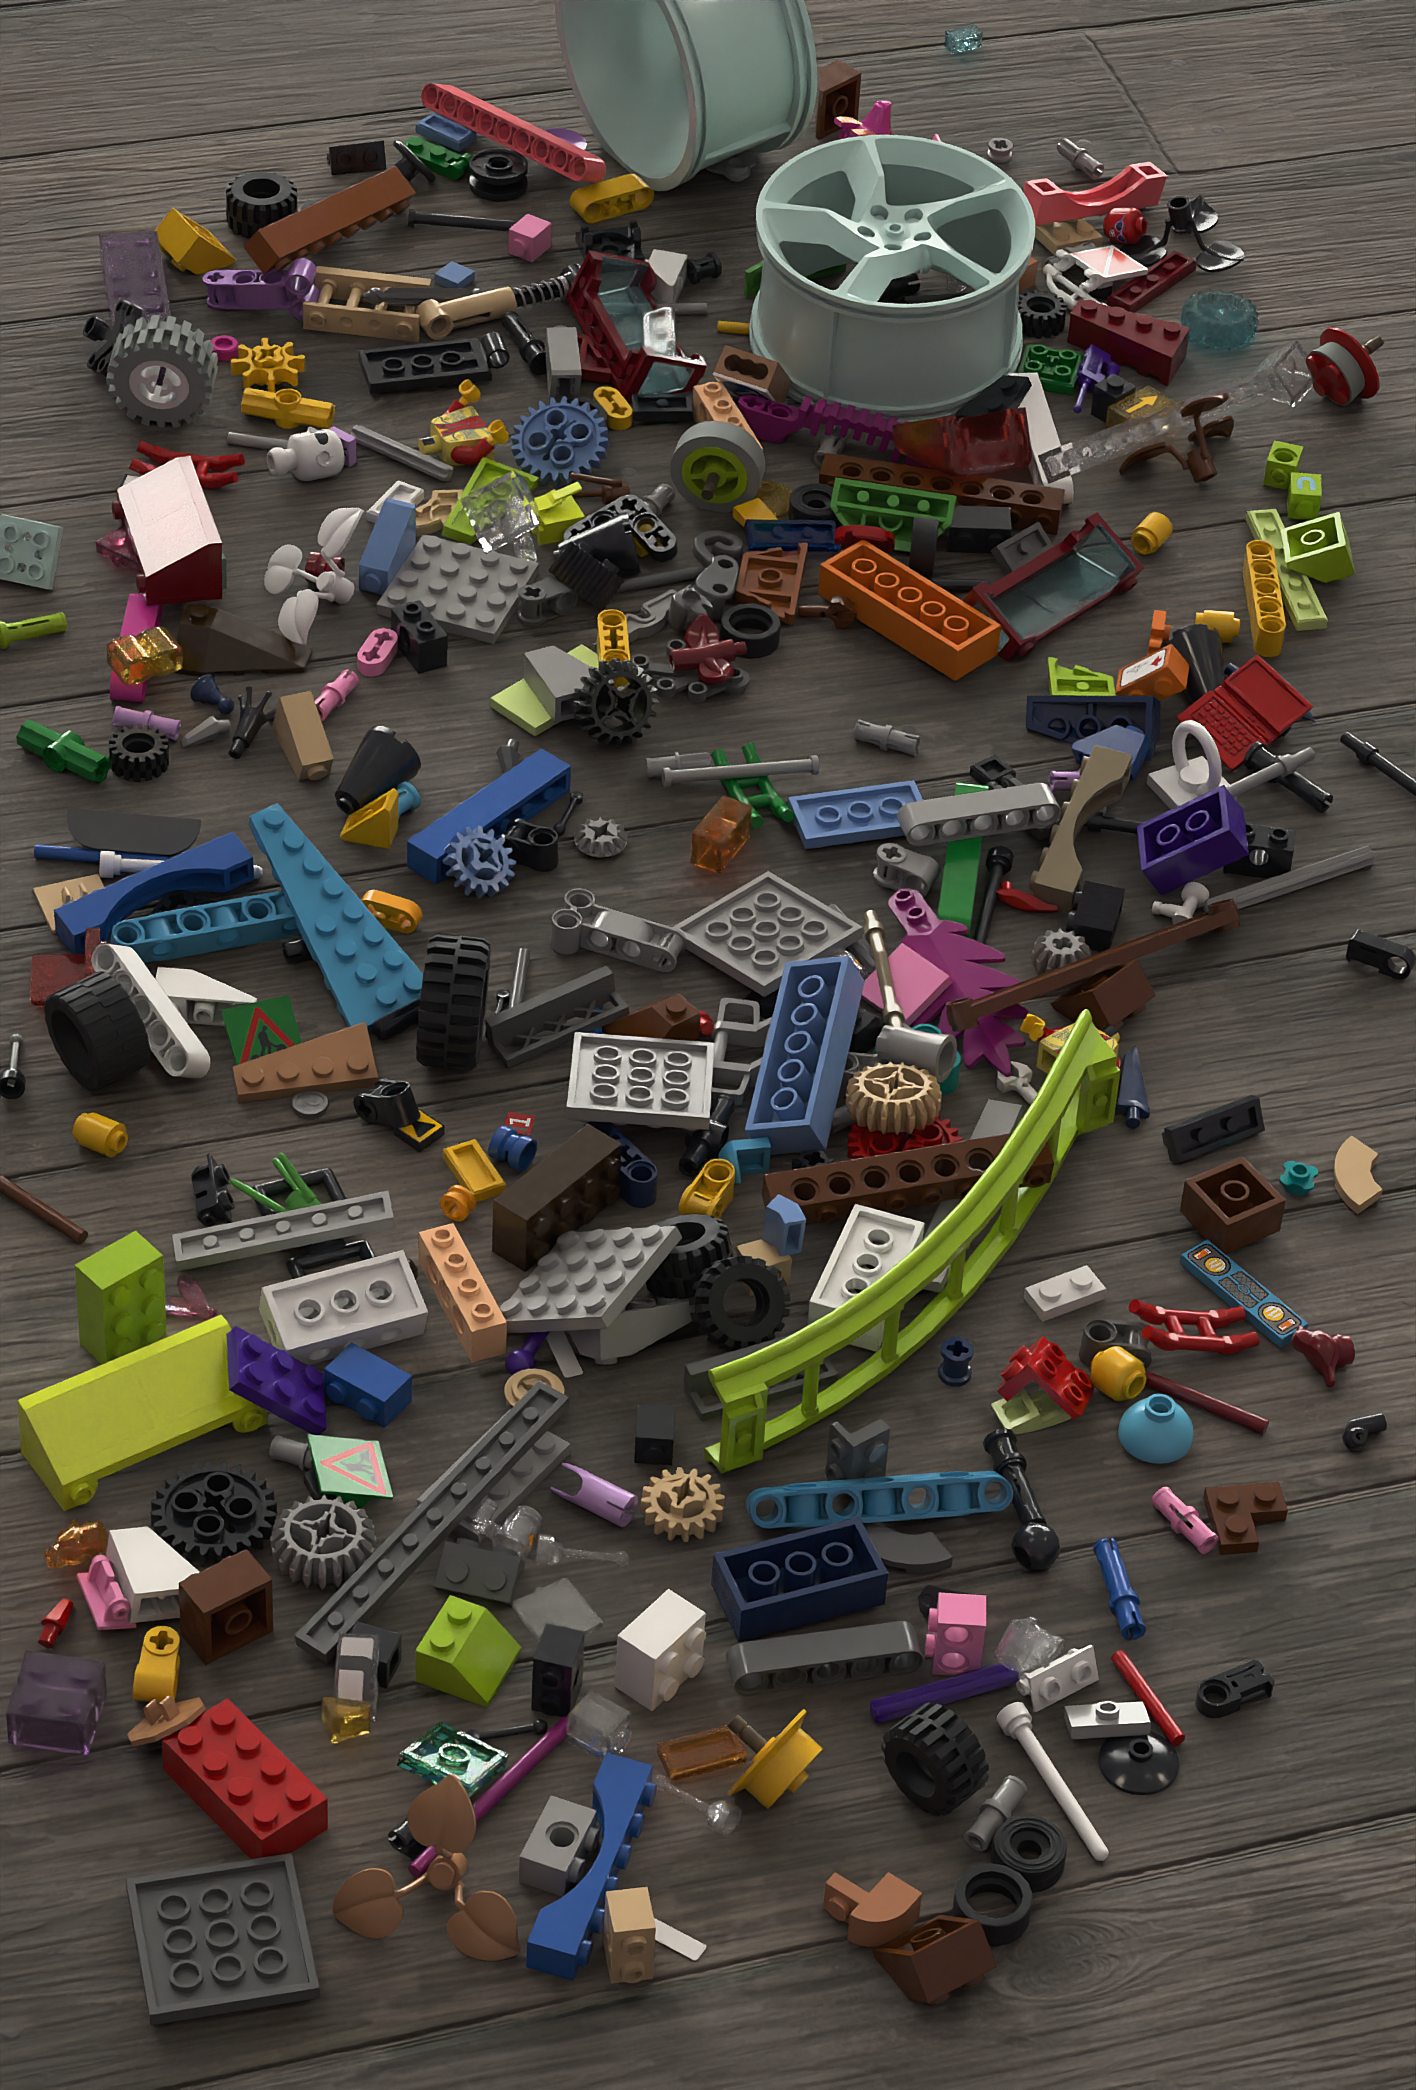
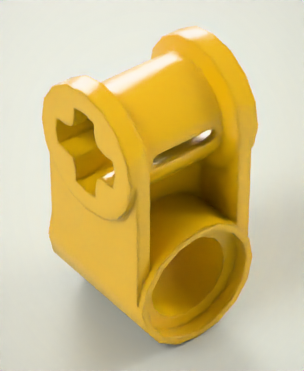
(710, 1190)
(158, 1666)

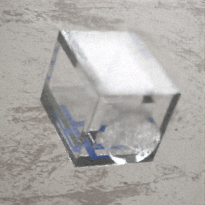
(598, 1726)

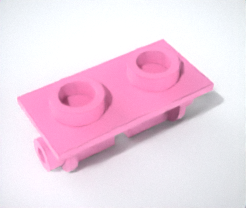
(104, 1595)

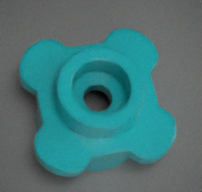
(1298, 1177)

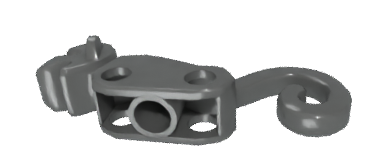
(714, 585)

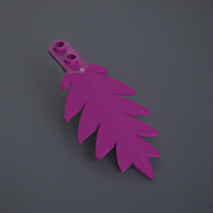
(958, 957)

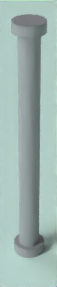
(740, 771)

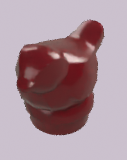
(1324, 1351)

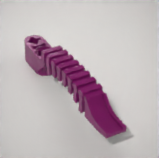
(775, 422)

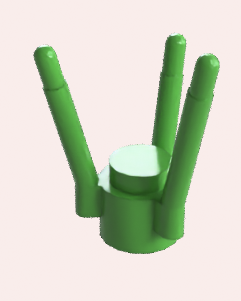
(298, 1199)

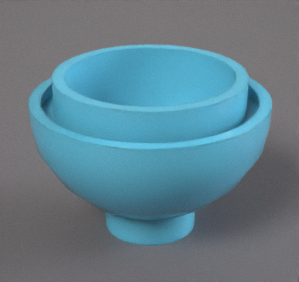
(1156, 1430)

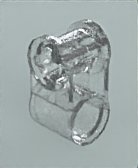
(1027, 1646)

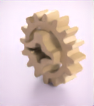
(682, 1504)

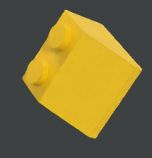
(191, 245)

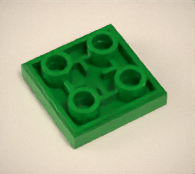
(1054, 367)

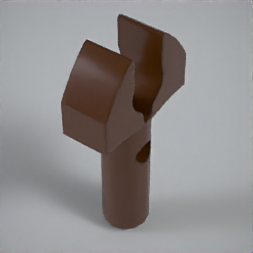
(833, 611)

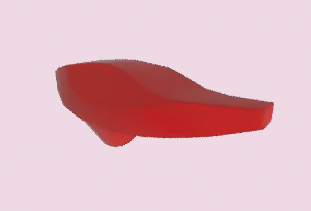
(1022, 900)

